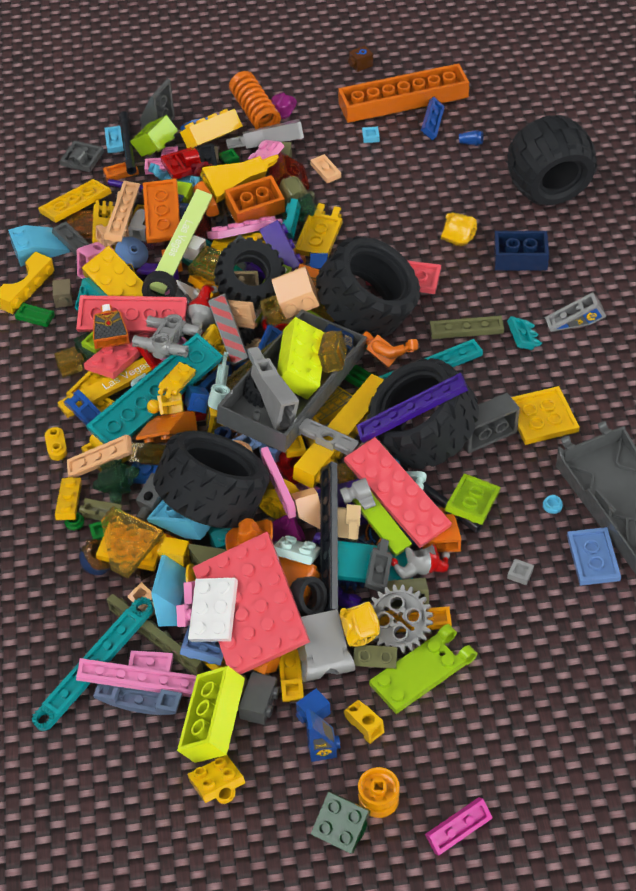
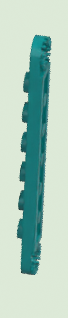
(104, 650)

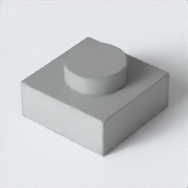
(520, 571)

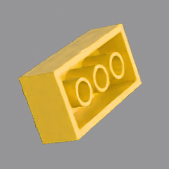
(113, 274)

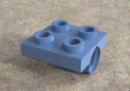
(204, 651)

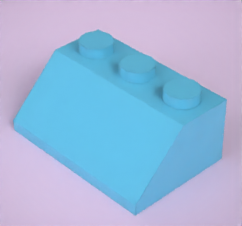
(168, 591)

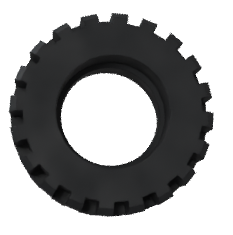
(252, 252)

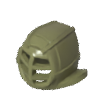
(293, 188)

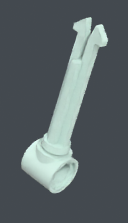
(219, 389)

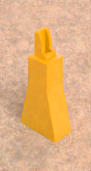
(227, 176)

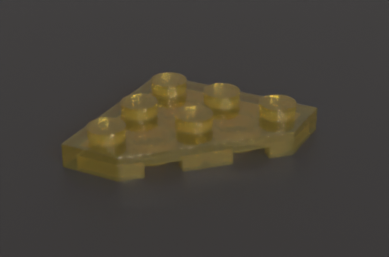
(127, 540)

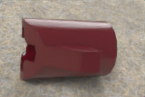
(197, 168)

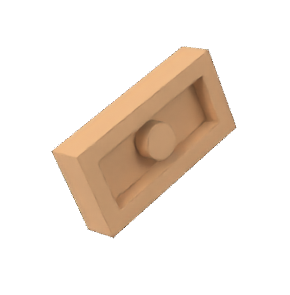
(325, 168)

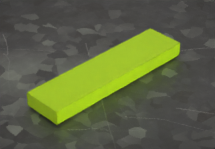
(385, 527)

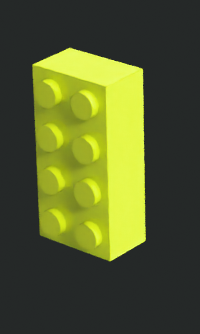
(299, 358)
(211, 714)

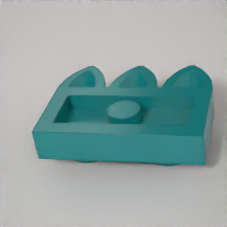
(523, 333)

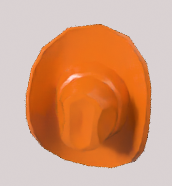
(247, 530)

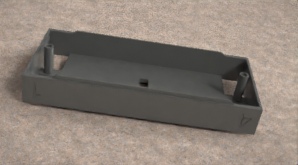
(254, 421)

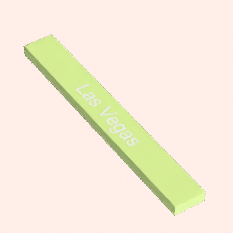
(182, 237)

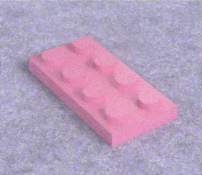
(241, 228)

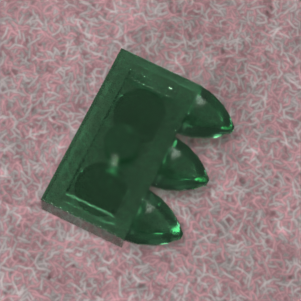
(307, 207)

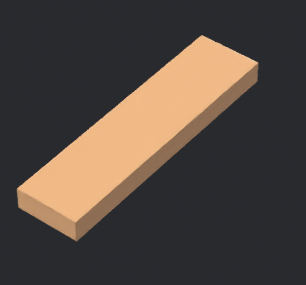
(99, 455)

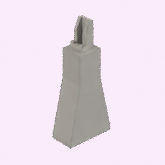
(279, 132)
(275, 393)

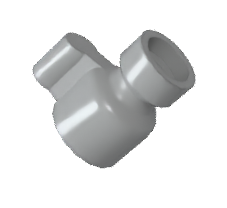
(359, 490)

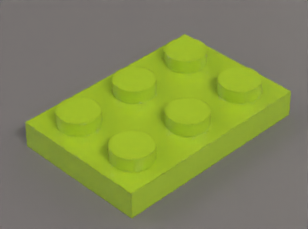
(472, 499)

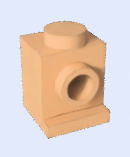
(141, 591)

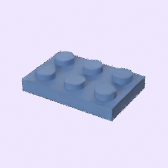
(593, 556)

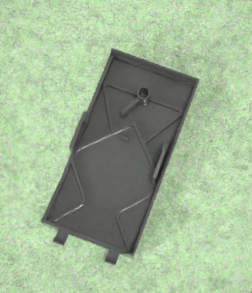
(605, 481)

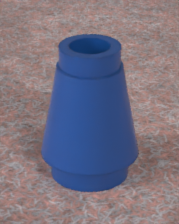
(471, 138)

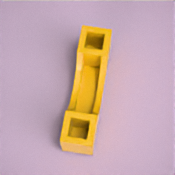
(13, 295)

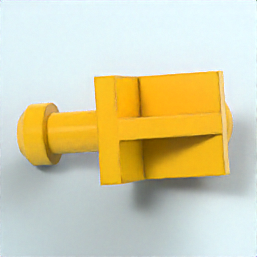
(165, 405)

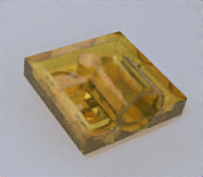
(205, 263)

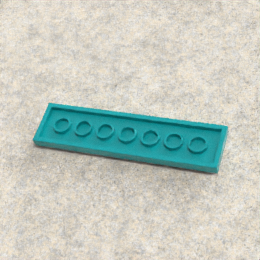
(130, 410)

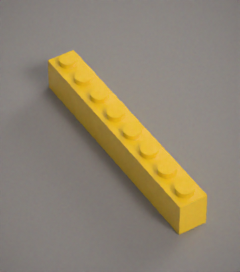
(308, 468)

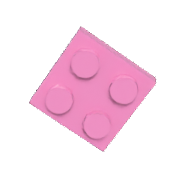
(267, 149)

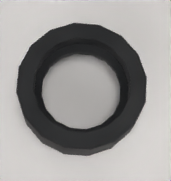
(162, 277)
(319, 595)

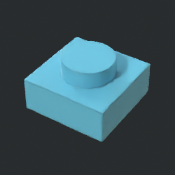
(370, 134)

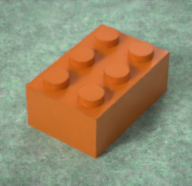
(255, 200)

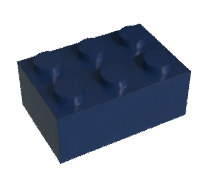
(521, 250)

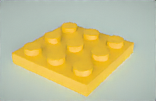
(544, 415)

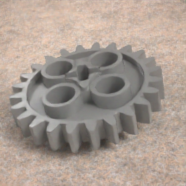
(410, 604)

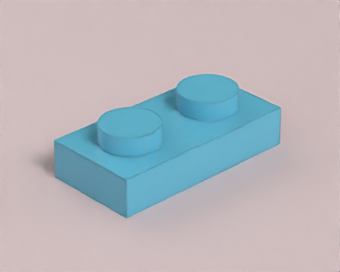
(114, 139)

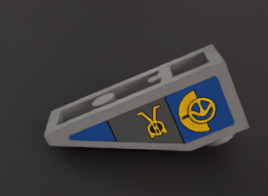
(577, 314)

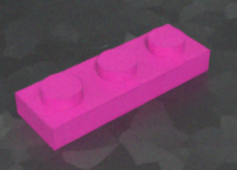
(458, 826)

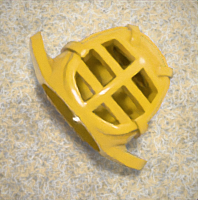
(459, 229)
(360, 624)

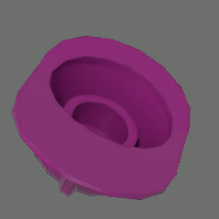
(284, 104)

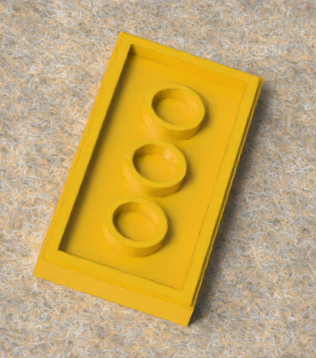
(74, 200)

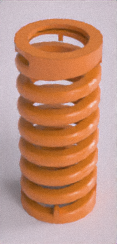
(253, 100)

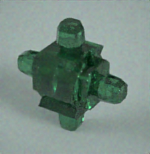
(115, 479)

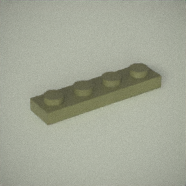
(466, 327)

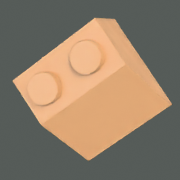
(295, 292)

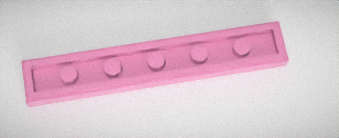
(134, 677)

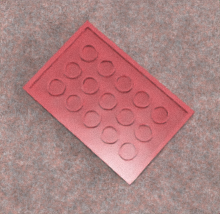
(265, 609)

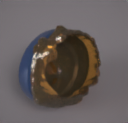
(88, 558)

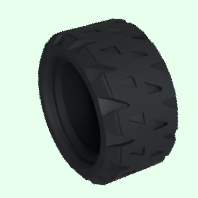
(383, 269)
(440, 434)
(210, 479)

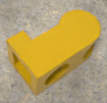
(365, 720)

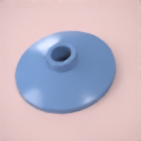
(124, 251)

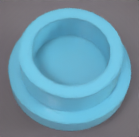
(552, 504)

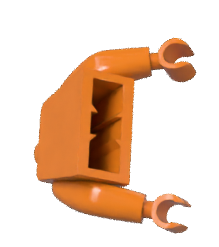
(384, 351)

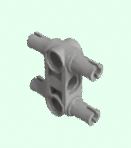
(166, 337)

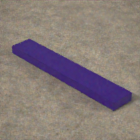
(412, 407)

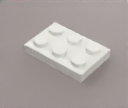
(213, 609)

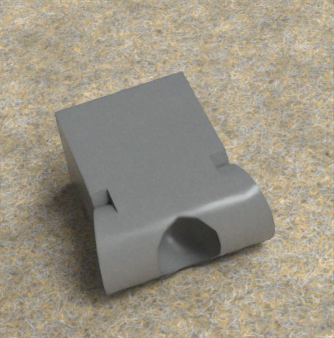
(327, 647)

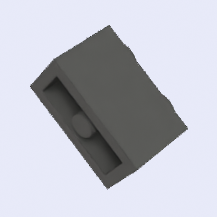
(258, 698)

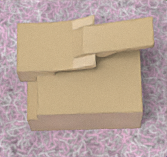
(349, 522)

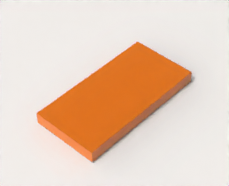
(161, 209)

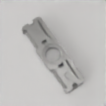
(317, 431)

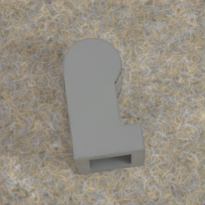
(137, 225)

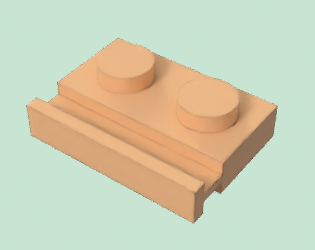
(243, 313)

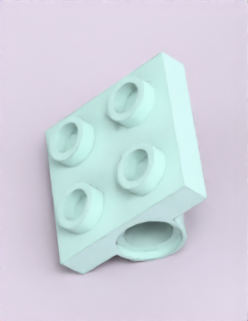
(295, 550)

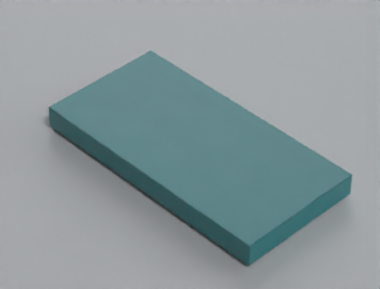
(354, 562)

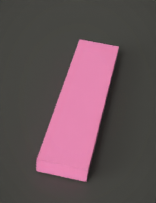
(278, 483)

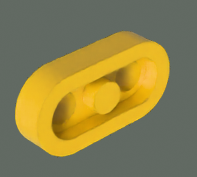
(56, 443)

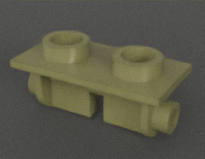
(96, 509)
(375, 656)

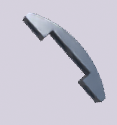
(139, 700)

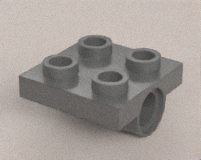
(82, 156)

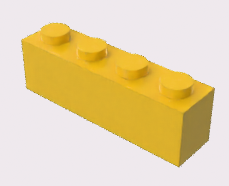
(211, 129)

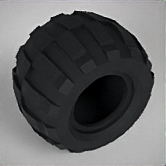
(552, 160)

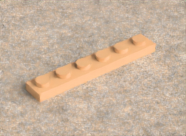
(122, 211)

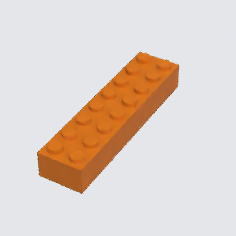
(403, 92)

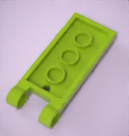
(421, 670)

